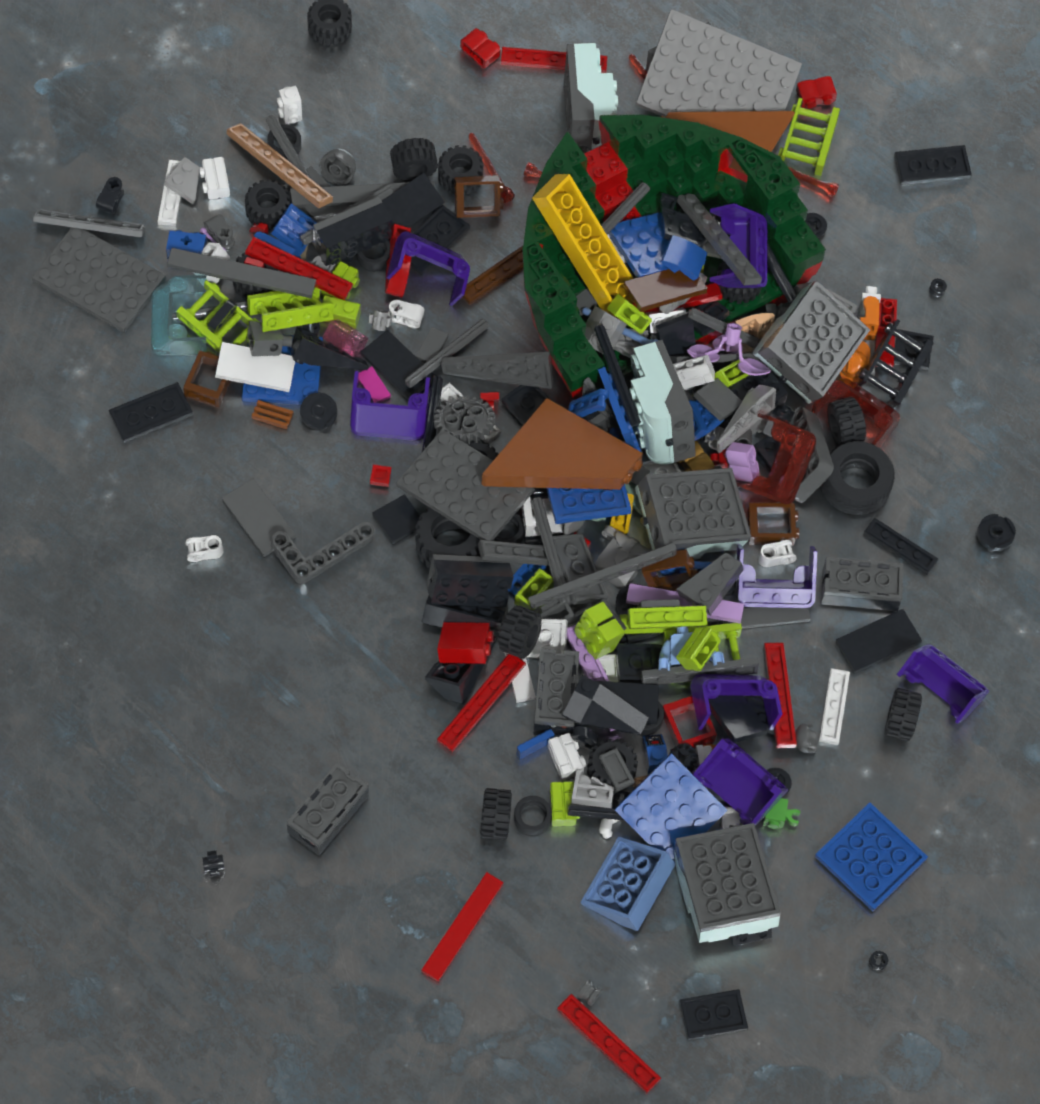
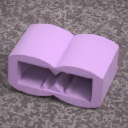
(742, 461)

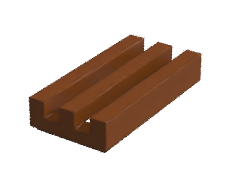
(278, 412)

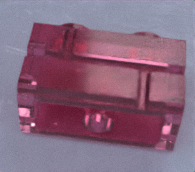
(345, 337)

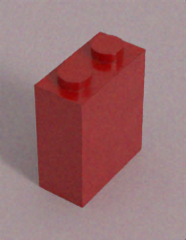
(465, 642)

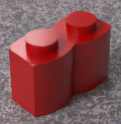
(480, 48)
(816, 92)

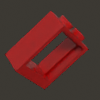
(682, 706)

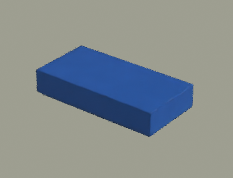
(534, 744)

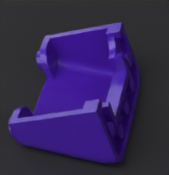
(740, 781)

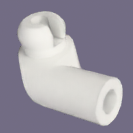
(606, 826)

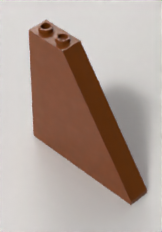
(758, 127)
(562, 452)

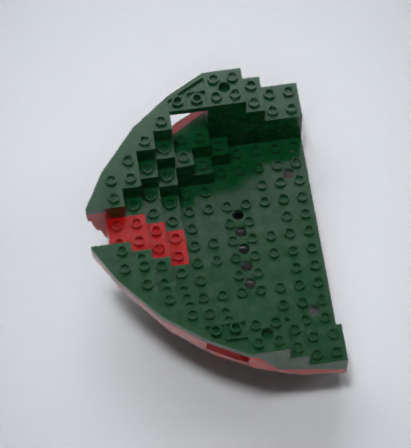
(671, 160)

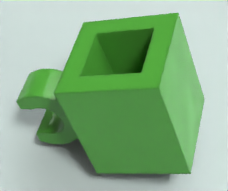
(776, 816)

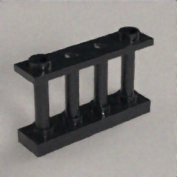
(913, 364)

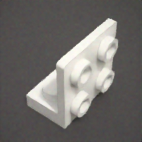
(530, 523)

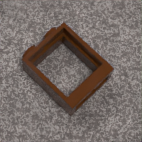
(481, 211)
(201, 393)
(771, 508)
(673, 581)

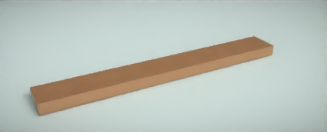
(279, 165)

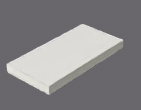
(240, 366)

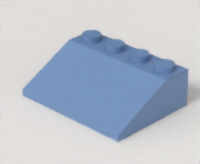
(628, 882)

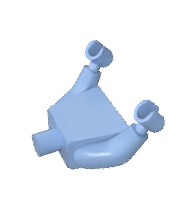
(673, 646)

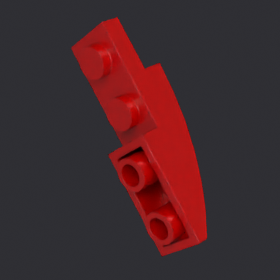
(397, 284)
(887, 314)

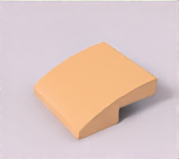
(757, 324)

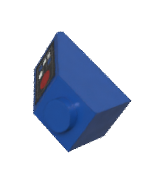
(654, 750)

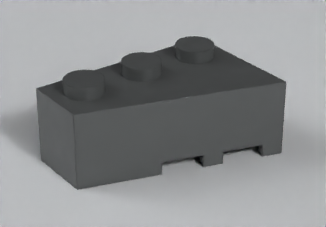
(711, 583)

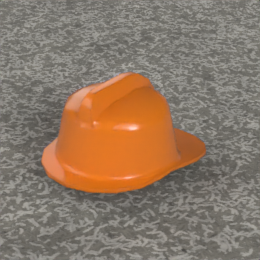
(856, 363)

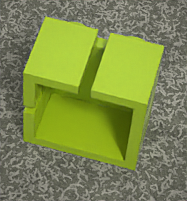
(599, 639)

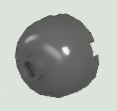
(338, 166)

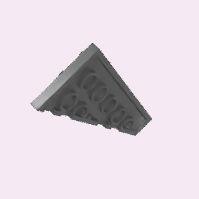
(517, 368)

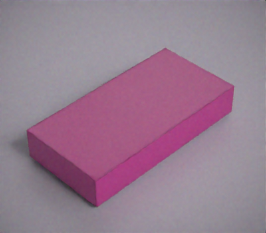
(371, 381)

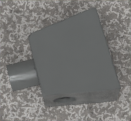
(268, 342)

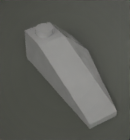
(756, 401)

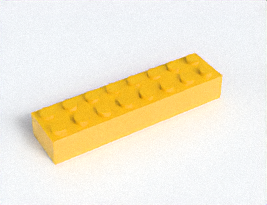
(583, 239)

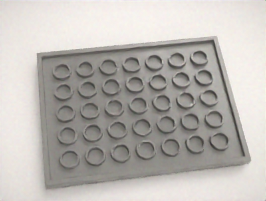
(713, 72)

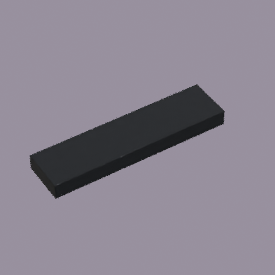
(900, 546)

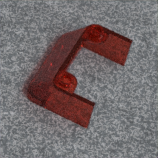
(883, 415)
(789, 463)

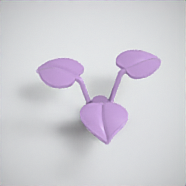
(730, 343)

